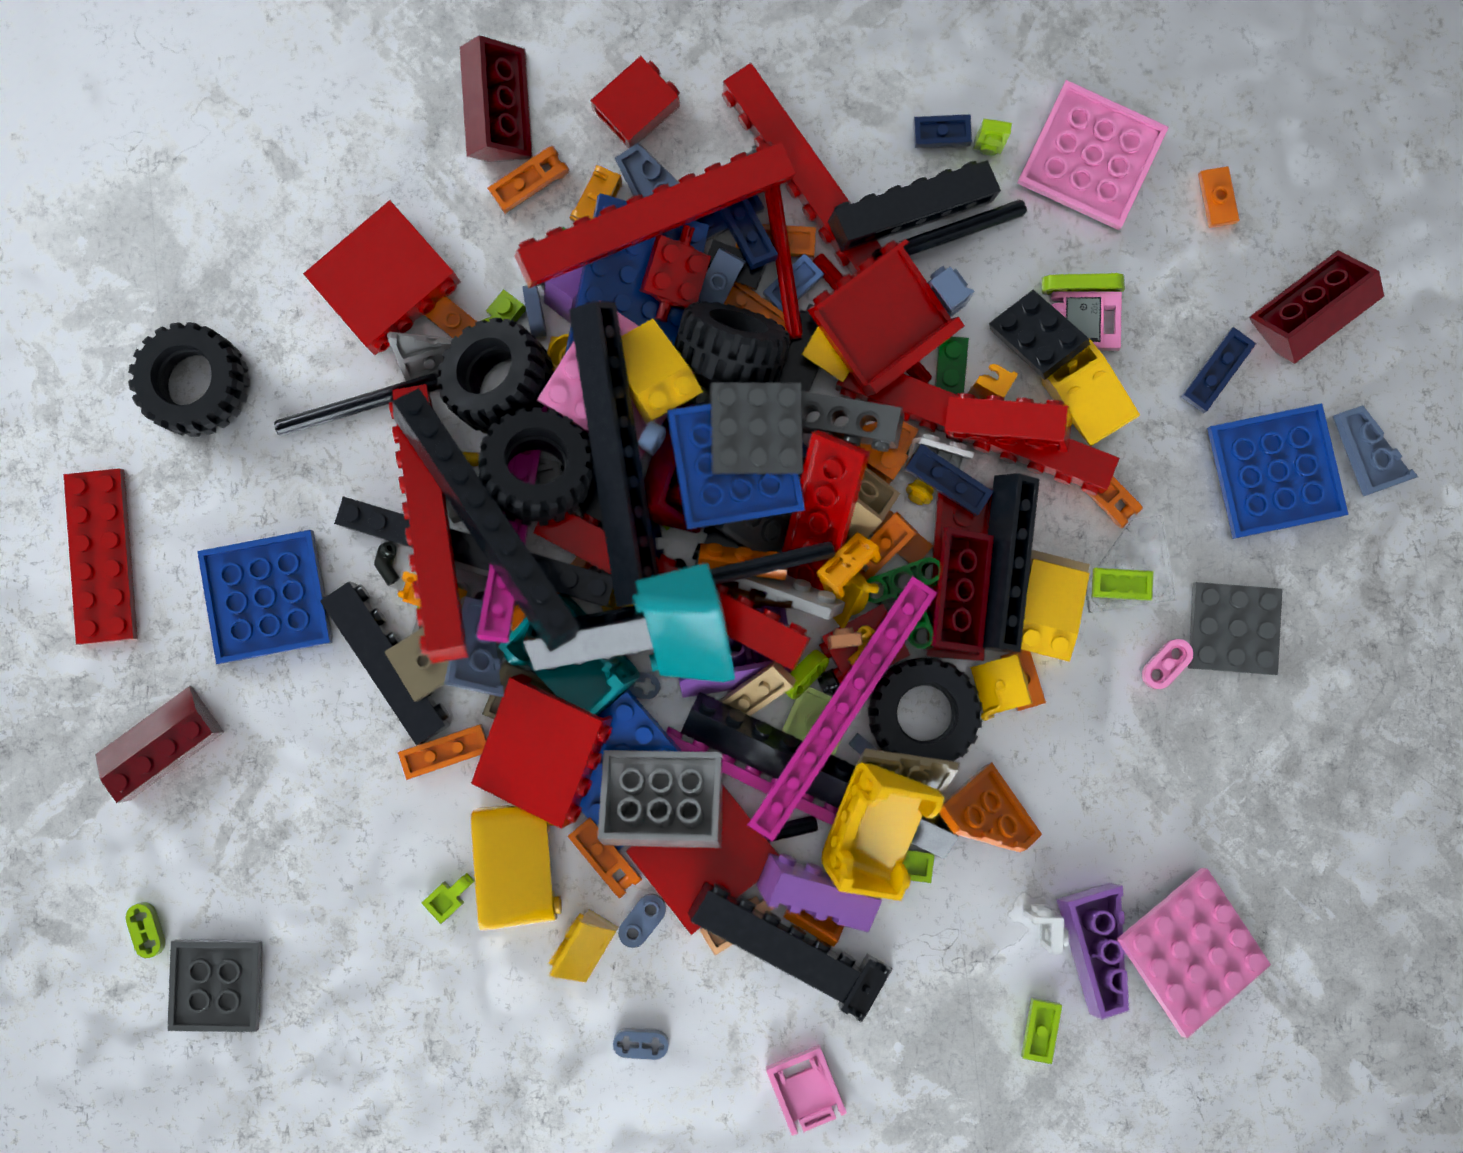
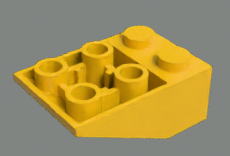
(1093, 395)
(585, 946)

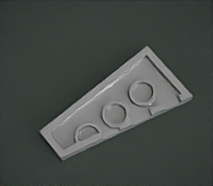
(799, 591)

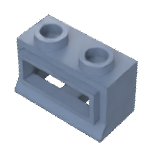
(950, 289)

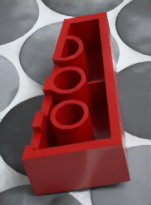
(1009, 421)

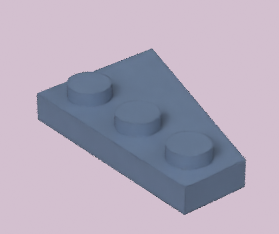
(643, 171)
(1370, 455)
(482, 666)

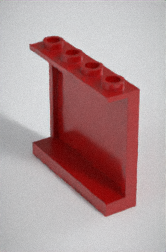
(382, 277)
(883, 318)
(541, 752)
(682, 871)

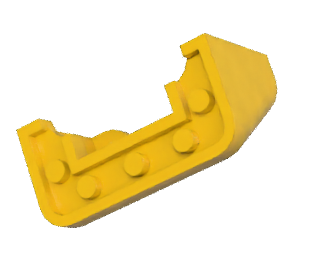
(875, 831)
(512, 868)

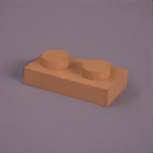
(844, 638)

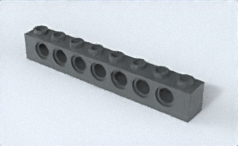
(888, 418)

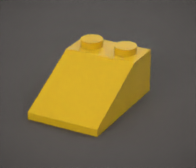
(656, 372)
(1053, 609)

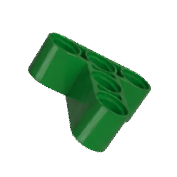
(892, 590)

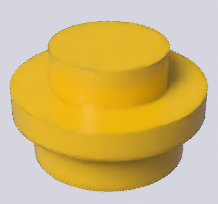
(919, 492)

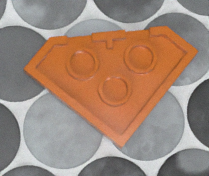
(990, 812)

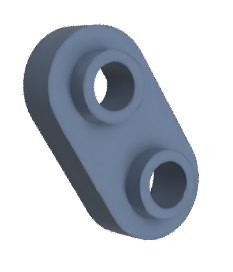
(641, 920)

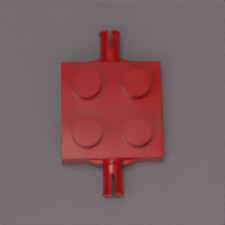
(675, 272)

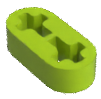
(807, 672)
(143, 930)

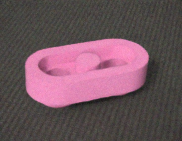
(1166, 664)

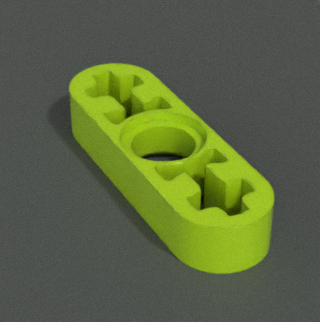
(1083, 283)

